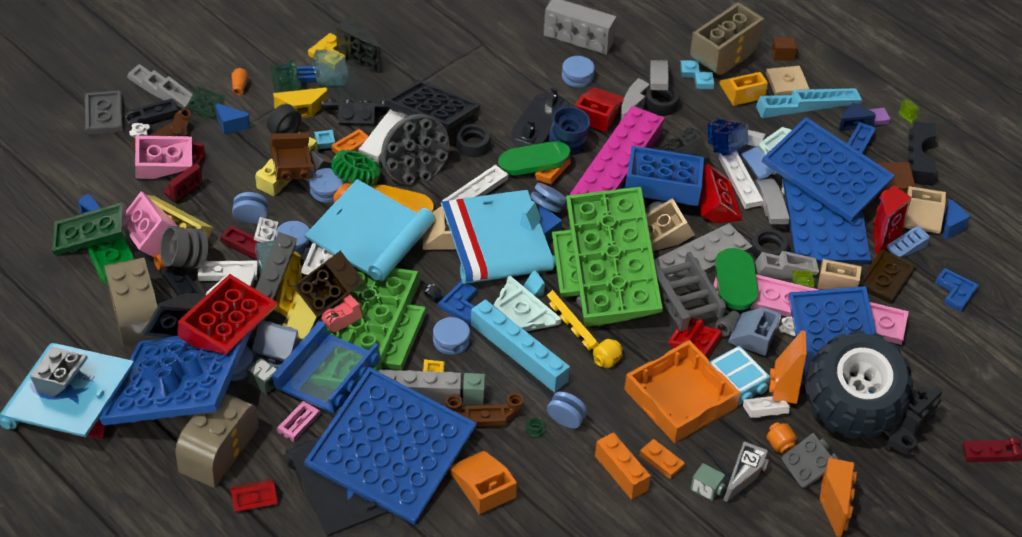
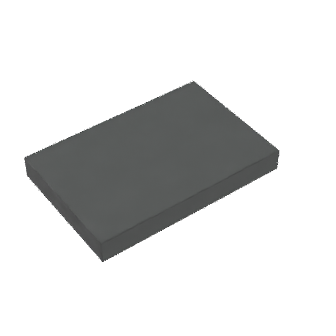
(103, 112)

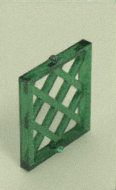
(201, 111)

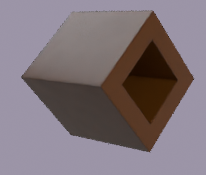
(784, 48)

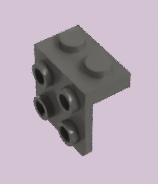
(808, 460)

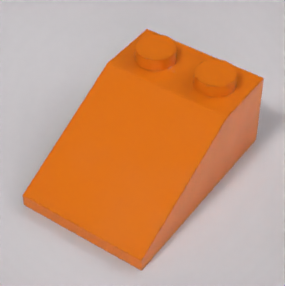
(788, 371)

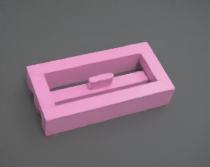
(301, 423)

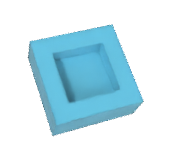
(689, 68)
(704, 80)
(324, 139)

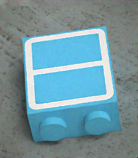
(742, 373)

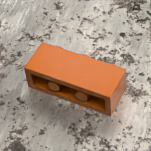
(622, 466)

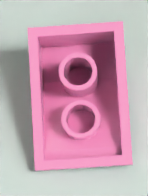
(161, 156)
(147, 224)

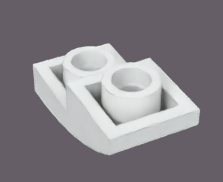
(265, 230)

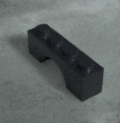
(922, 138)

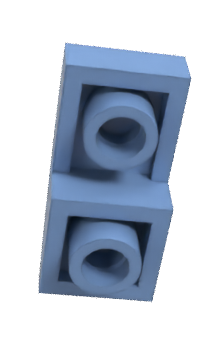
(753, 159)

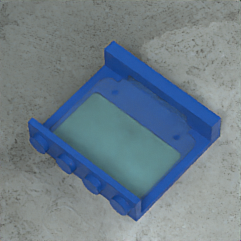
(324, 369)

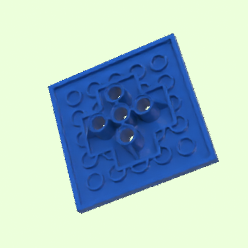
(172, 381)

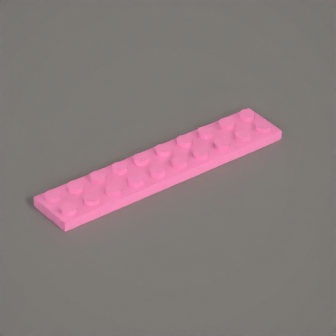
(774, 296)

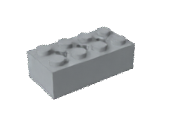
(579, 25)

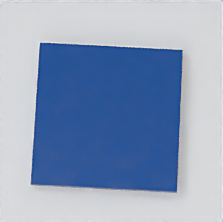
(390, 445)

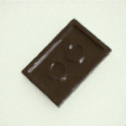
(886, 276)

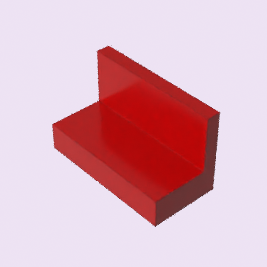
(253, 495)

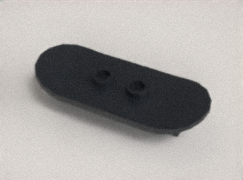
(536, 121)

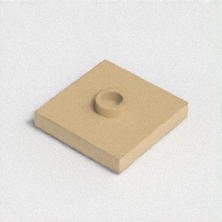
(786, 80)

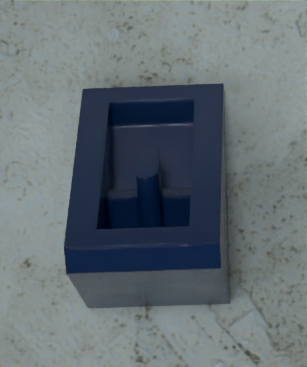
(854, 115)

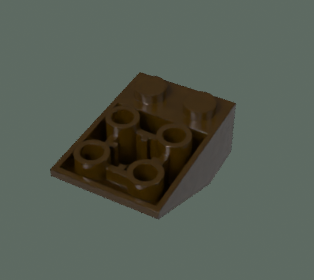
(328, 284)

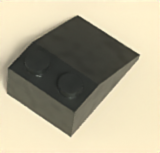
(168, 313)

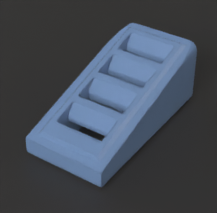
(917, 235)

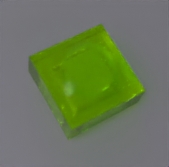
(909, 110)
(803, 278)

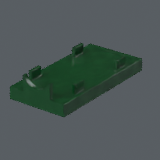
(90, 229)

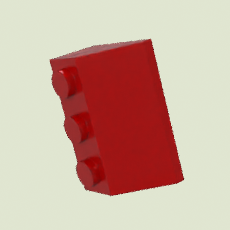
(718, 197)
(890, 217)

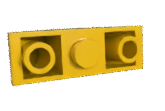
(305, 101)

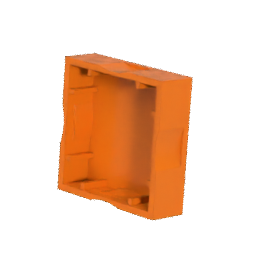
(682, 391)

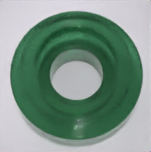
(532, 423)

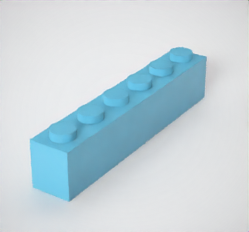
(520, 345)

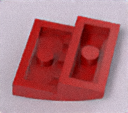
(701, 336)

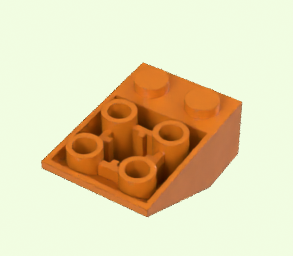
(484, 481)
(838, 493)

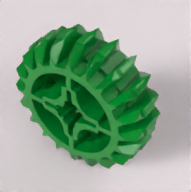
(354, 165)

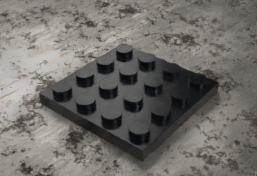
(434, 102)

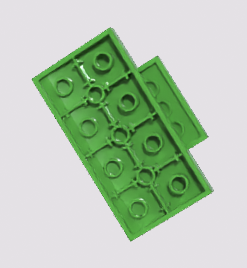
(608, 257)
(386, 317)

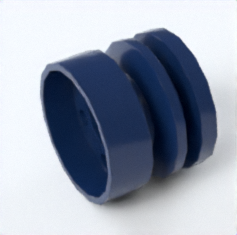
(570, 127)

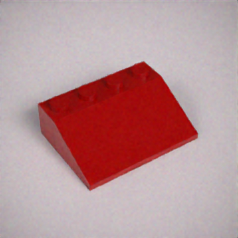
(225, 316)

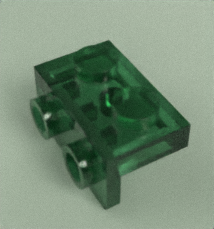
(285, 77)

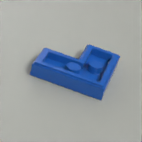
(960, 288)
(457, 302)

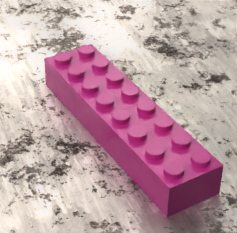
(611, 164)

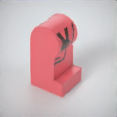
(343, 314)

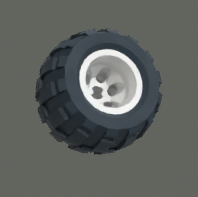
(834, 391)

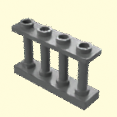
(674, 302)

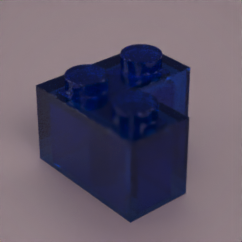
(727, 135)

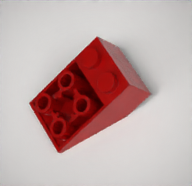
(600, 107)

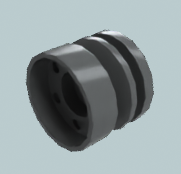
(184, 247)

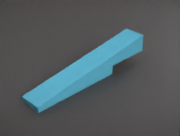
(806, 101)

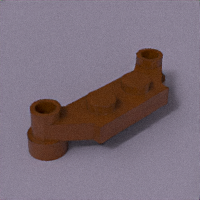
(175, 128)
(487, 414)

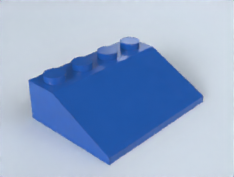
(665, 175)

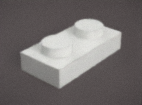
(765, 406)

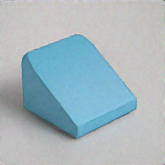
(530, 216)
(535, 285)

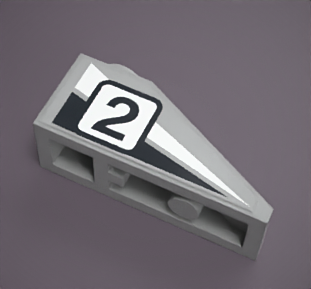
(747, 469)

